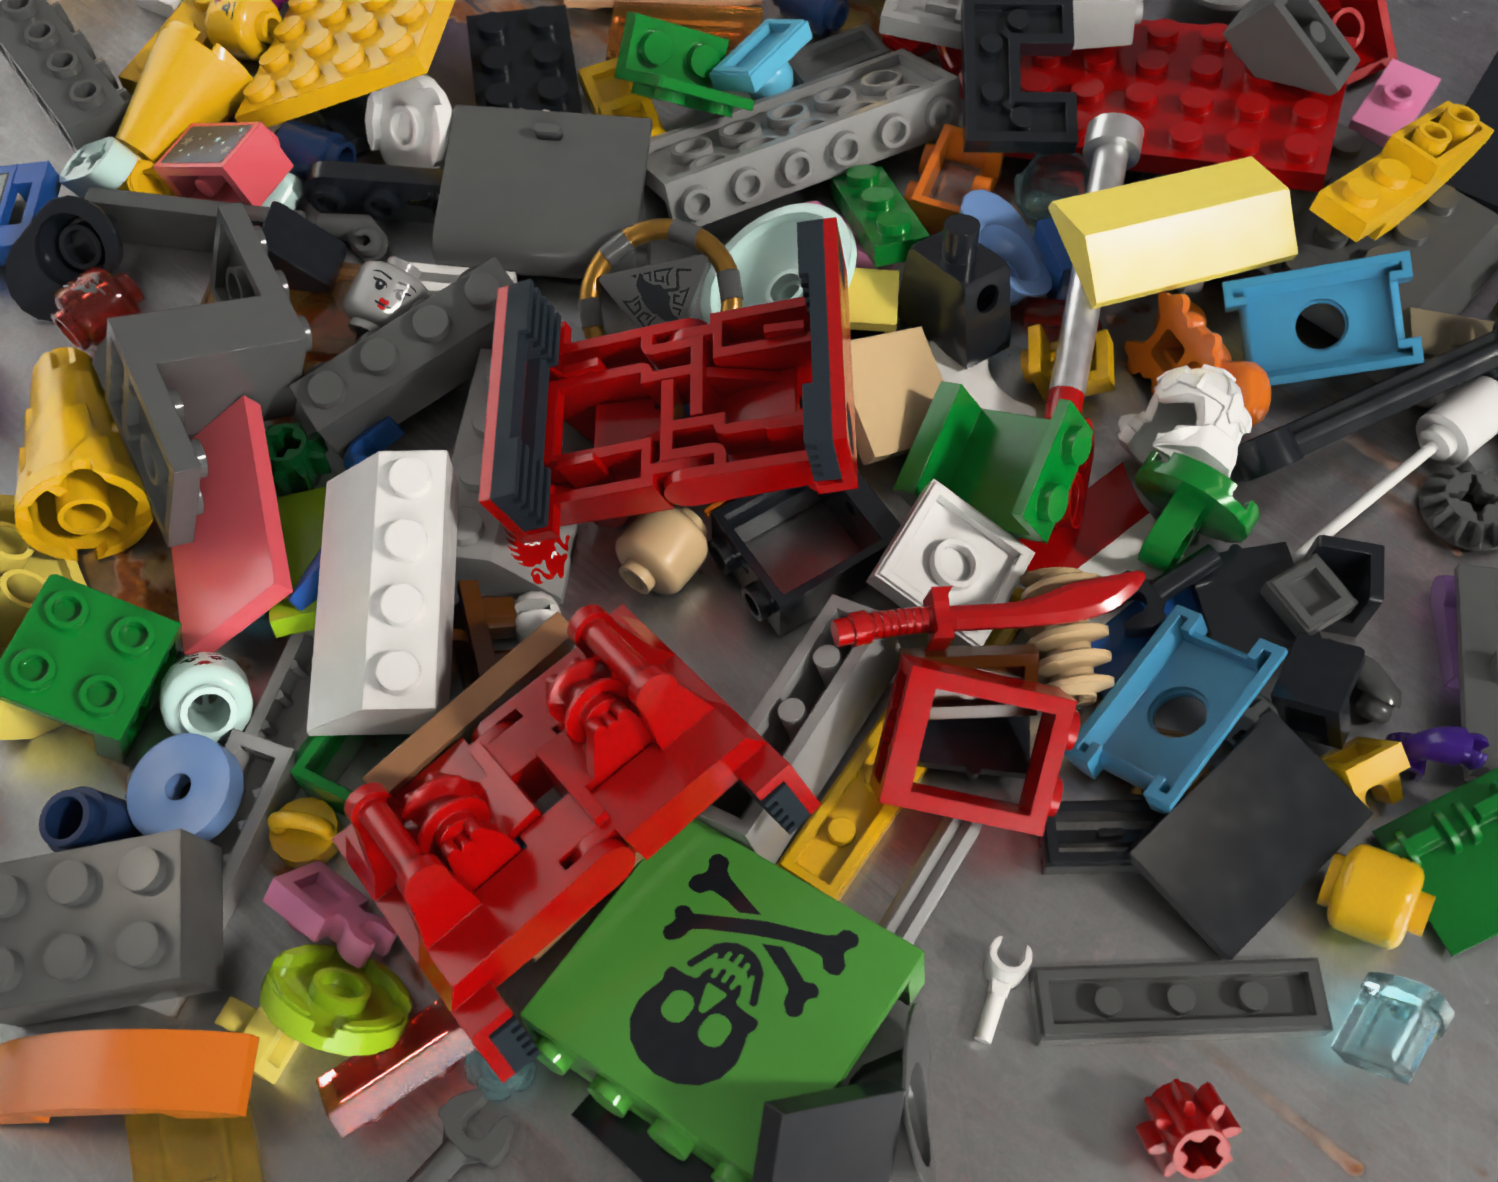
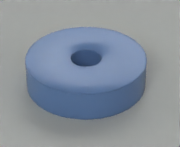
(163, 772)

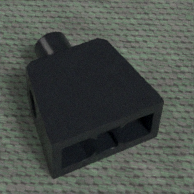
(957, 293)

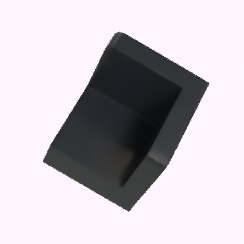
(1360, 570)
(1317, 687)

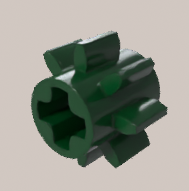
(296, 458)

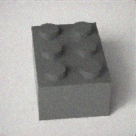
(110, 927)

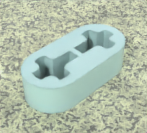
(98, 164)

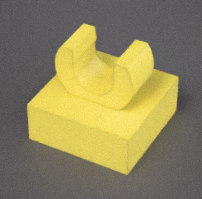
(274, 1045)

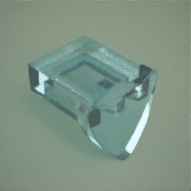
(1392, 1026)

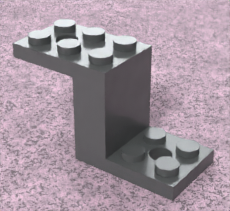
(190, 363)

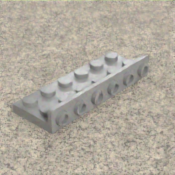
(801, 136)

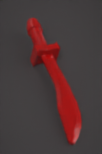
(940, 620)

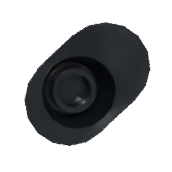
(56, 248)

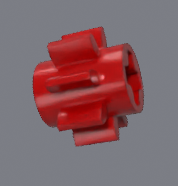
(1188, 1129)

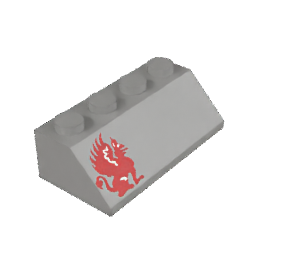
(483, 544)

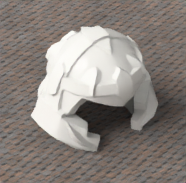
(1190, 414)

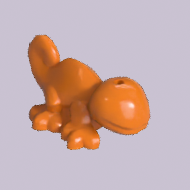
(1185, 340)

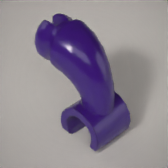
(1442, 745)

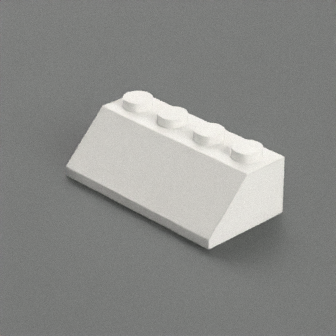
(385, 596)

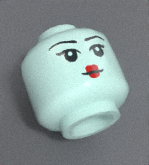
(206, 715)

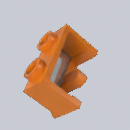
(948, 177)

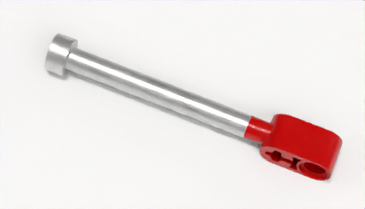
(1111, 148)

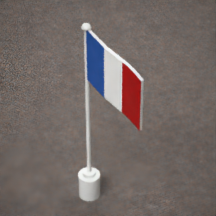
(1119, 523)

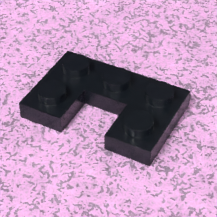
(994, 108)

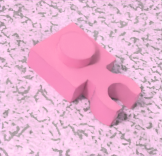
(326, 905)

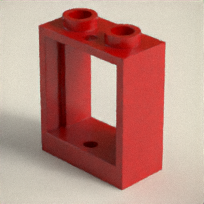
(906, 726)

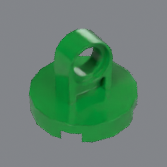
(1191, 501)

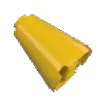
(179, 88)

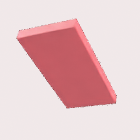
(238, 548)

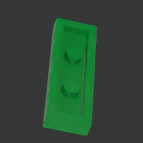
(877, 213)

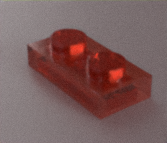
(370, 1085)

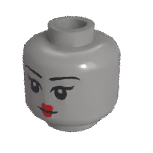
(382, 294)

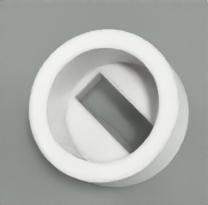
(531, 612)

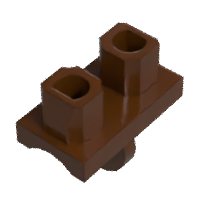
(474, 625)

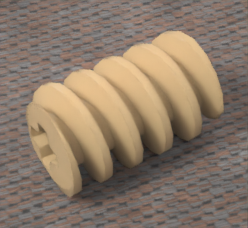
(1066, 648)

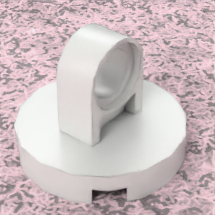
(410, 123)

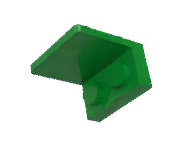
(674, 65)
(89, 662)

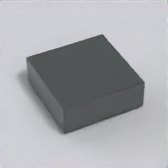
(1308, 596)

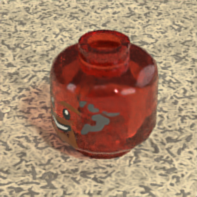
(88, 302)

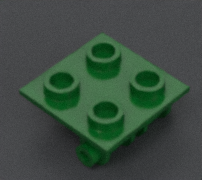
(1458, 851)

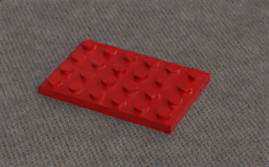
(1195, 103)

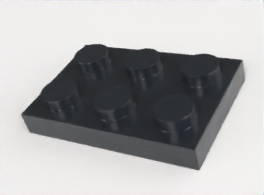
(524, 60)

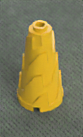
(73, 466)

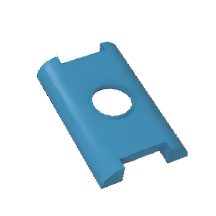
(1358, 288)
(1172, 665)

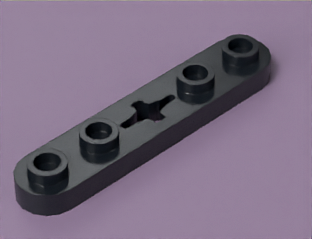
(374, 190)

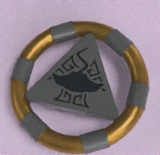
(657, 290)

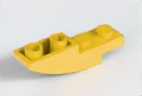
(1404, 173)

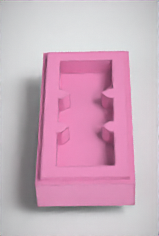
(1393, 102)

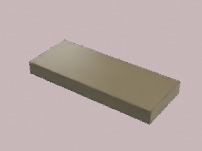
(1442, 330)

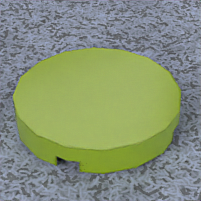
(333, 1003)

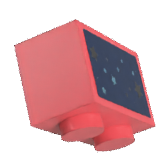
(225, 163)

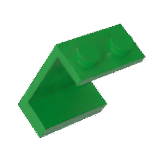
(998, 461)

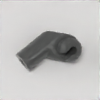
(358, 231)

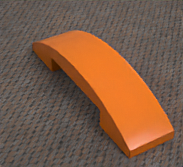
(126, 1073)

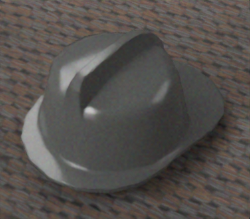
(911, 1071)

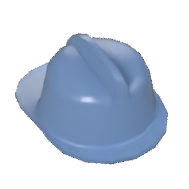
(1010, 238)

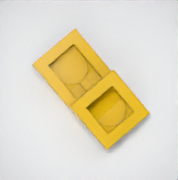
(614, 96)

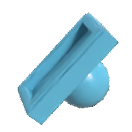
(761, 59)

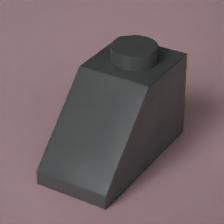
(1292, 44)

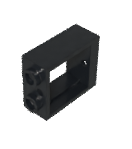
(747, 517)

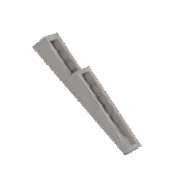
(266, 758)

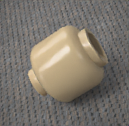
(662, 550)

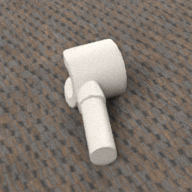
(1001, 980)

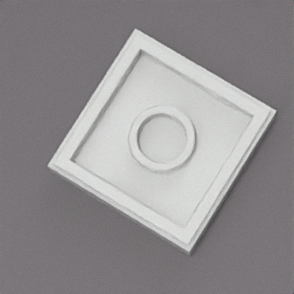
(953, 546)

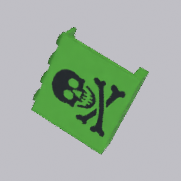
(717, 993)

